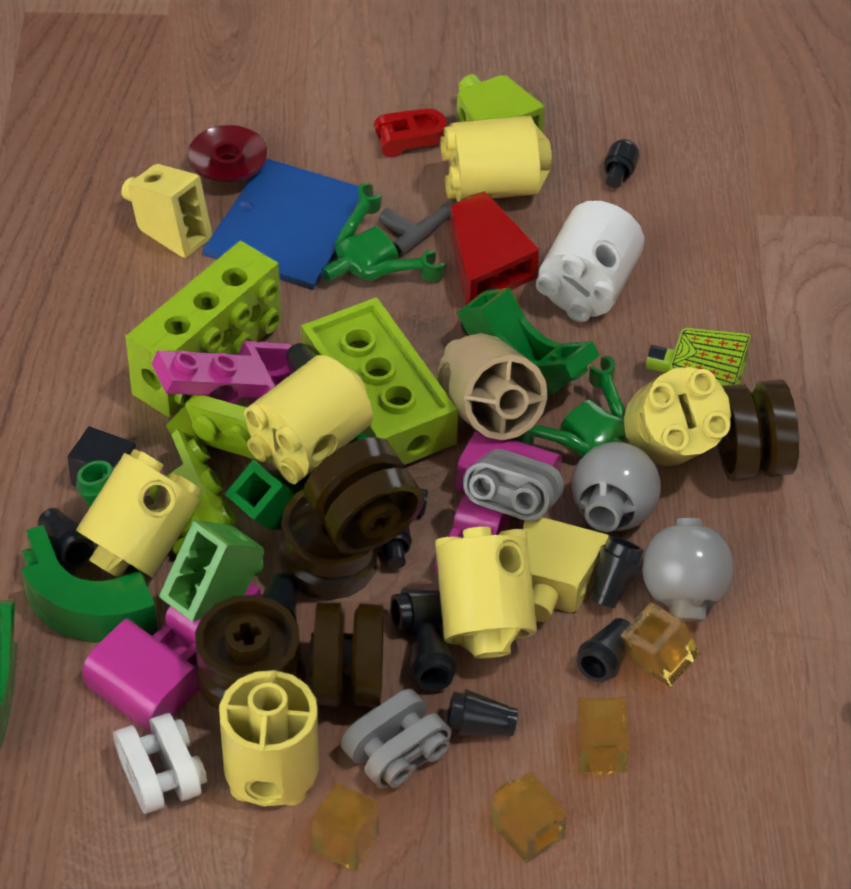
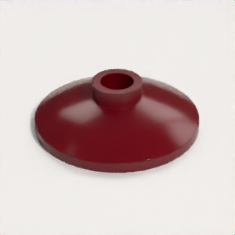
(227, 153)

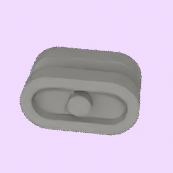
(513, 484)
(396, 739)

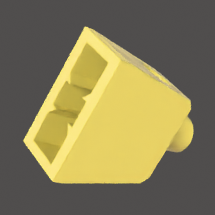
(170, 208)
(561, 564)

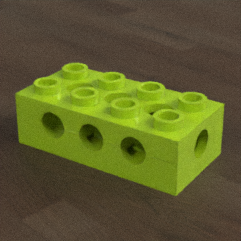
(212, 314)
(367, 339)

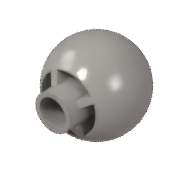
(615, 486)
(688, 568)

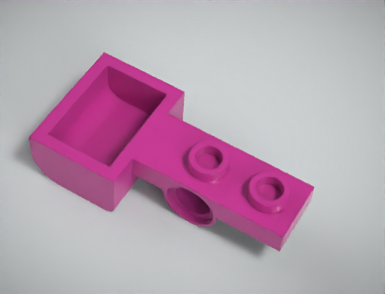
(221, 375)
(473, 515)
(147, 672)

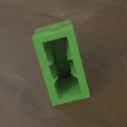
(210, 568)

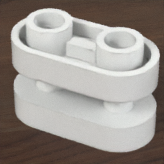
(171, 742)

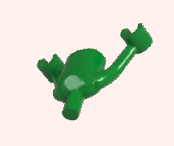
(372, 251)
(588, 423)

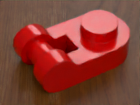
(409, 130)

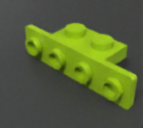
(214, 423)
(196, 470)

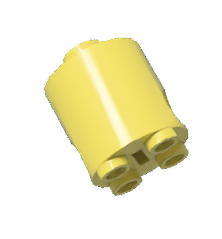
(495, 157)
(678, 416)
(308, 417)
(127, 528)
(486, 590)
(269, 738)

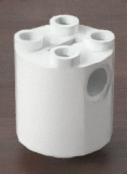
(591, 259)

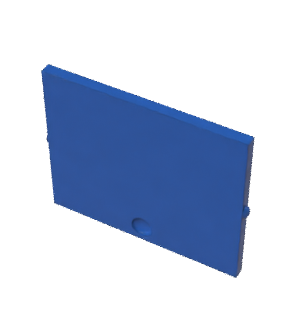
(288, 218)

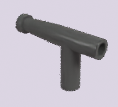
(411, 233)

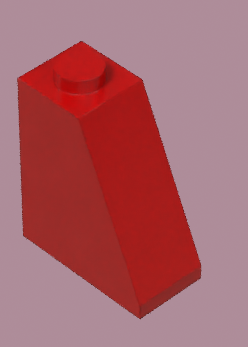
(489, 247)

